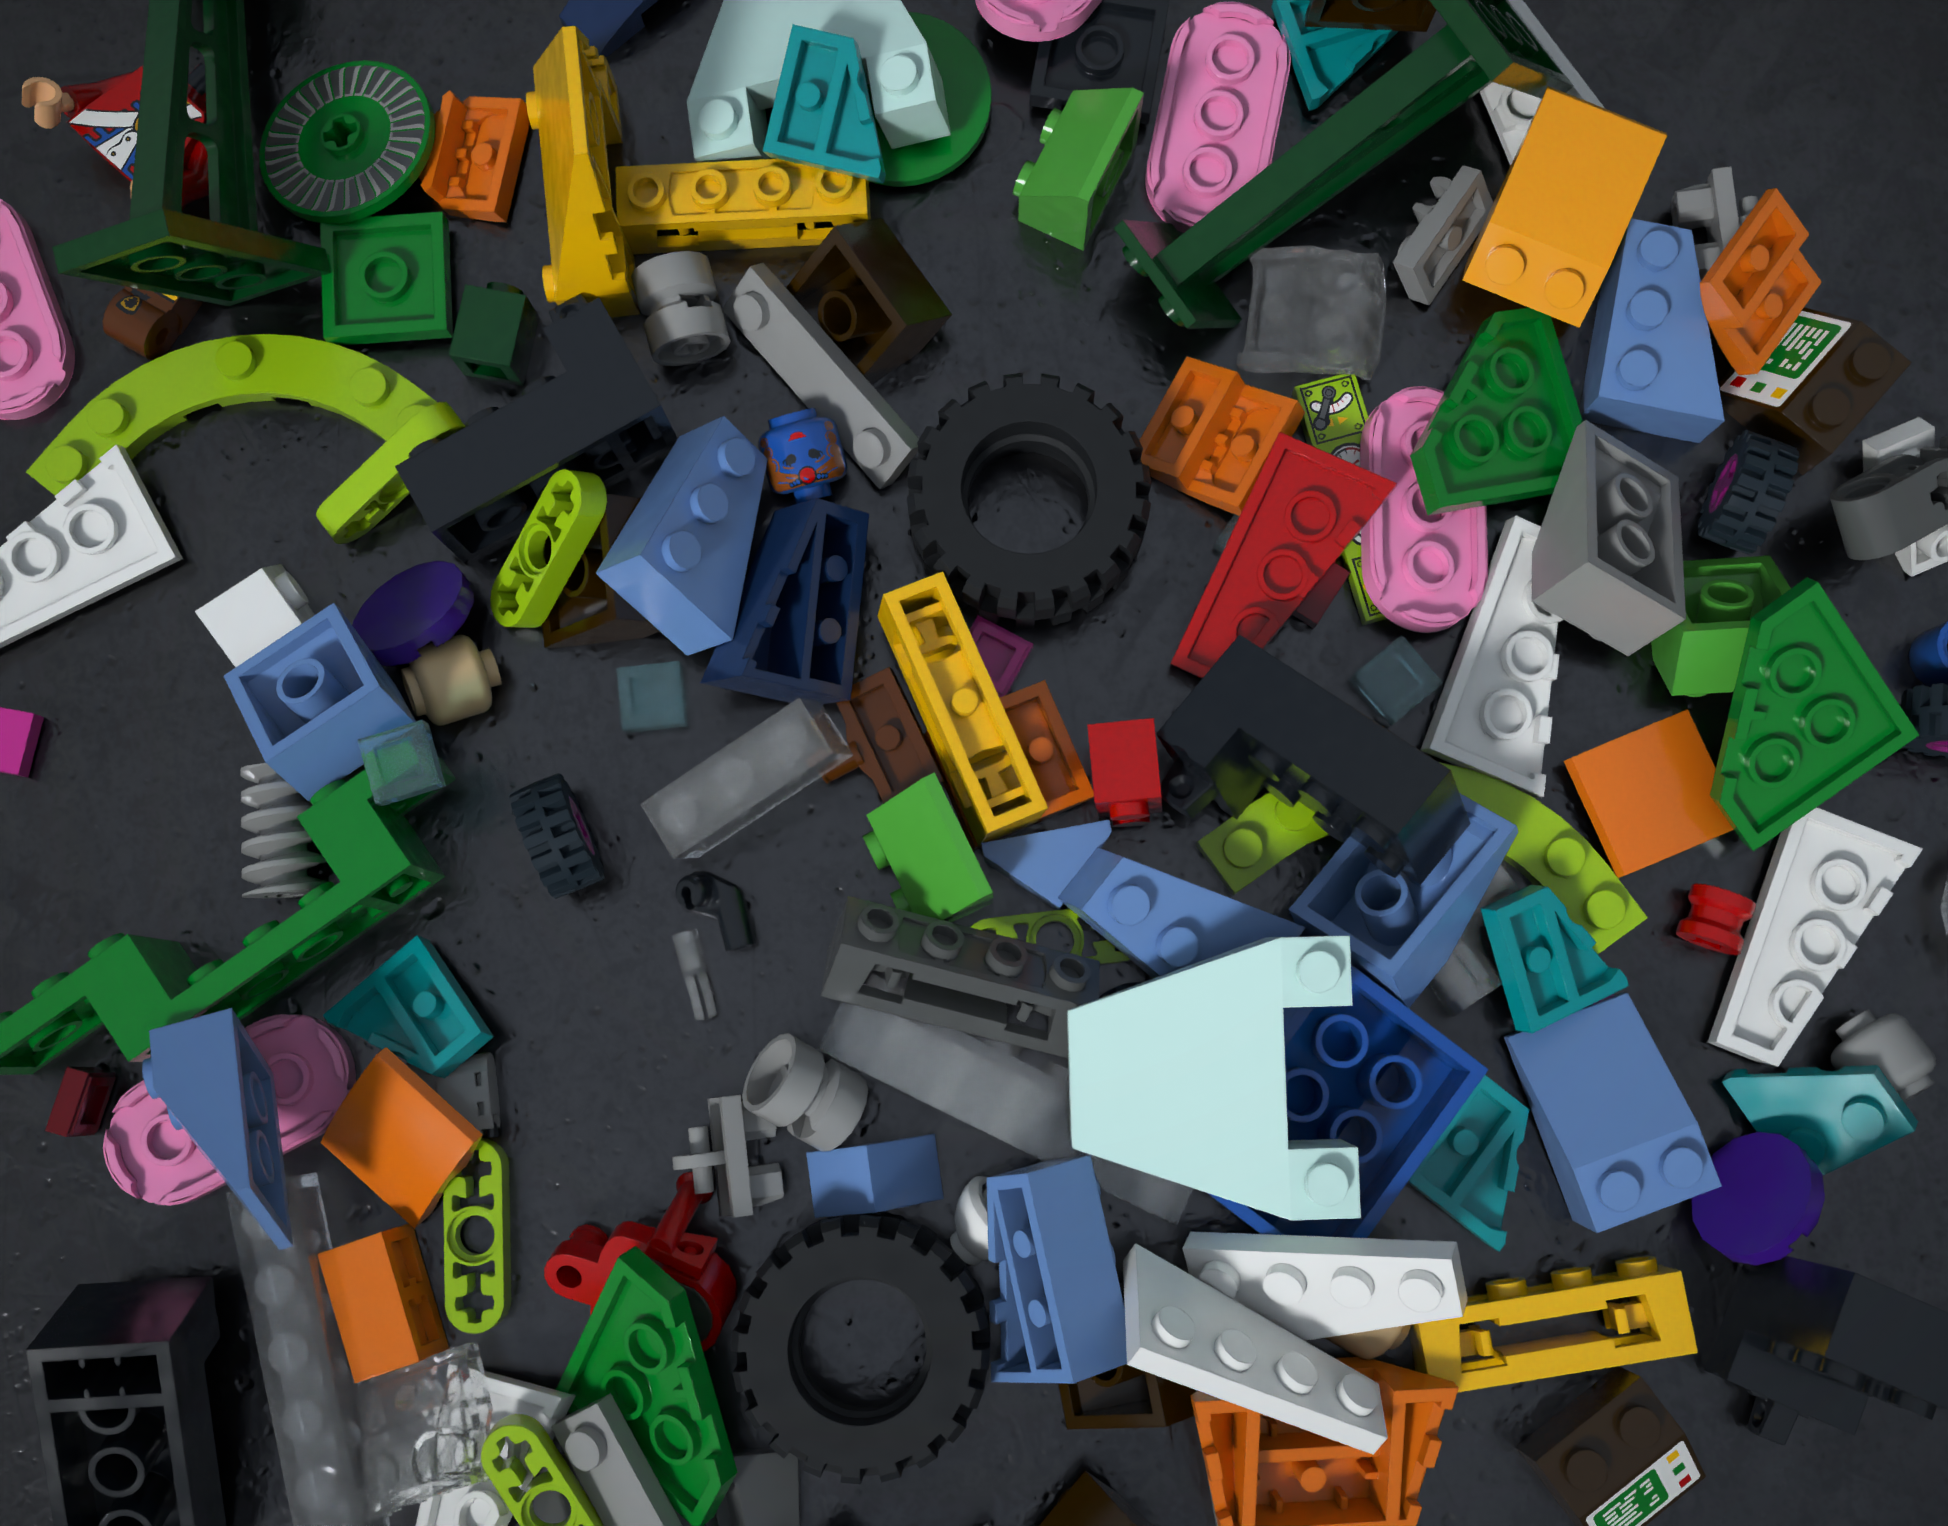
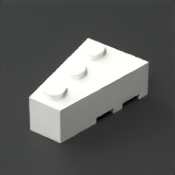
(255, 612)

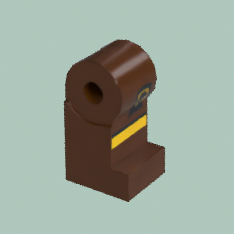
(148, 320)

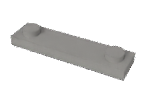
(821, 375)
(613, 1467)

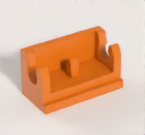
(383, 1302)

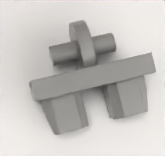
(1712, 207)
(737, 1184)

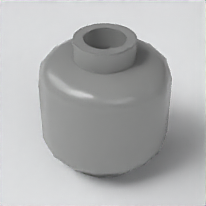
(1890, 1045)

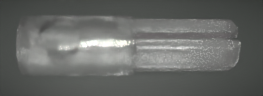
(693, 964)

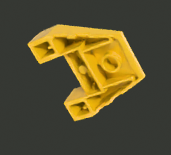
(576, 119)

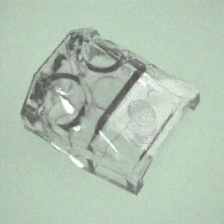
(1315, 312)
(423, 1430)

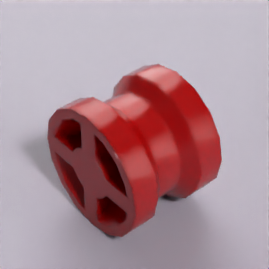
(1716, 919)

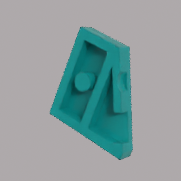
(1322, 55)
(824, 108)
(1545, 959)
(414, 1011)
(1824, 1112)
(1476, 1162)

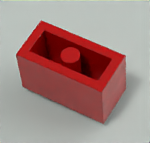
(1125, 771)

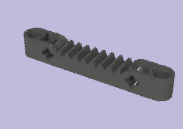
(1893, 503)

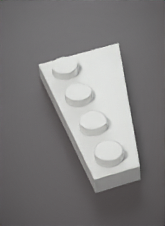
(82, 548)
(1502, 675)
(1232, 1353)

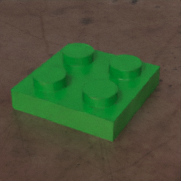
(387, 279)

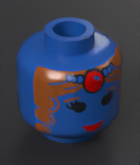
(802, 455)

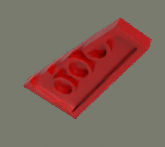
(1283, 544)

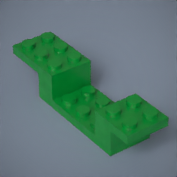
(153, 983)

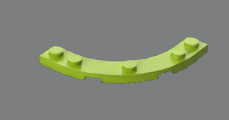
(227, 374)
(1543, 851)

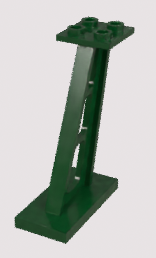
(1477, 47)
(160, 245)

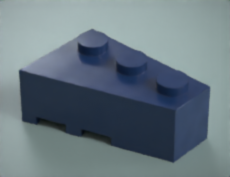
(798, 608)

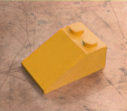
(1564, 206)

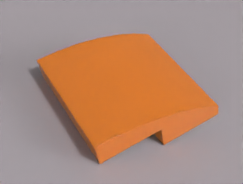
(1758, 284)
(1215, 434)
(1046, 750)
(1649, 793)
(400, 1137)

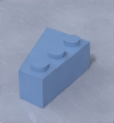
(1652, 341)
(692, 538)
(1161, 918)
(1056, 1275)

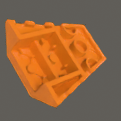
(1292, 1477)

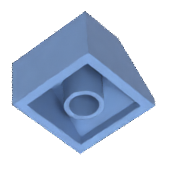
(314, 699)

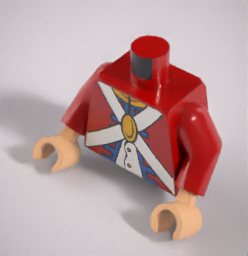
(108, 117)

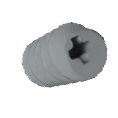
(281, 838)

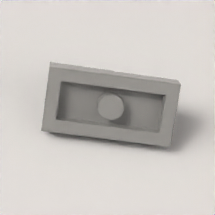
(1442, 233)

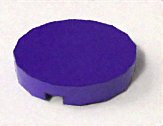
(412, 610)
(1765, 1199)

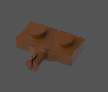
(884, 737)

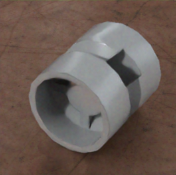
(679, 299)
(801, 1091)

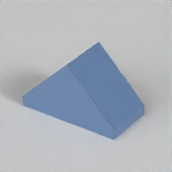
(1048, 859)
(875, 1176)

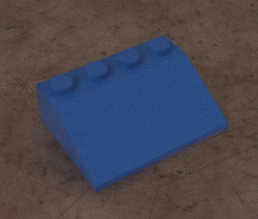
(1375, 1082)

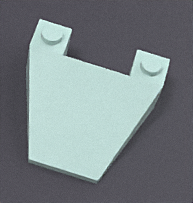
(747, 58)
(1194, 1078)

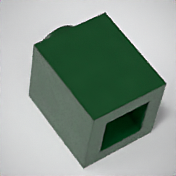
(494, 333)

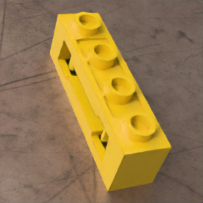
(734, 204)
(961, 708)
(1655, 1306)

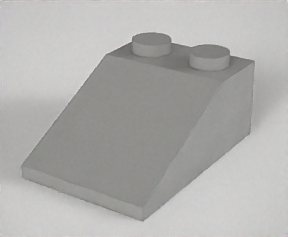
(1611, 544)

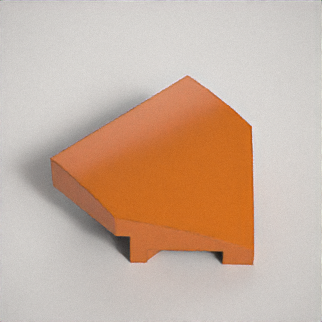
(476, 156)

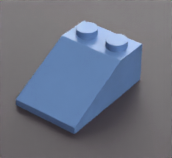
(1395, 925)
(228, 1107)
(1611, 1115)

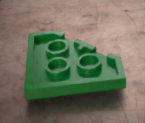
(1501, 418)
(1801, 717)
(651, 1361)

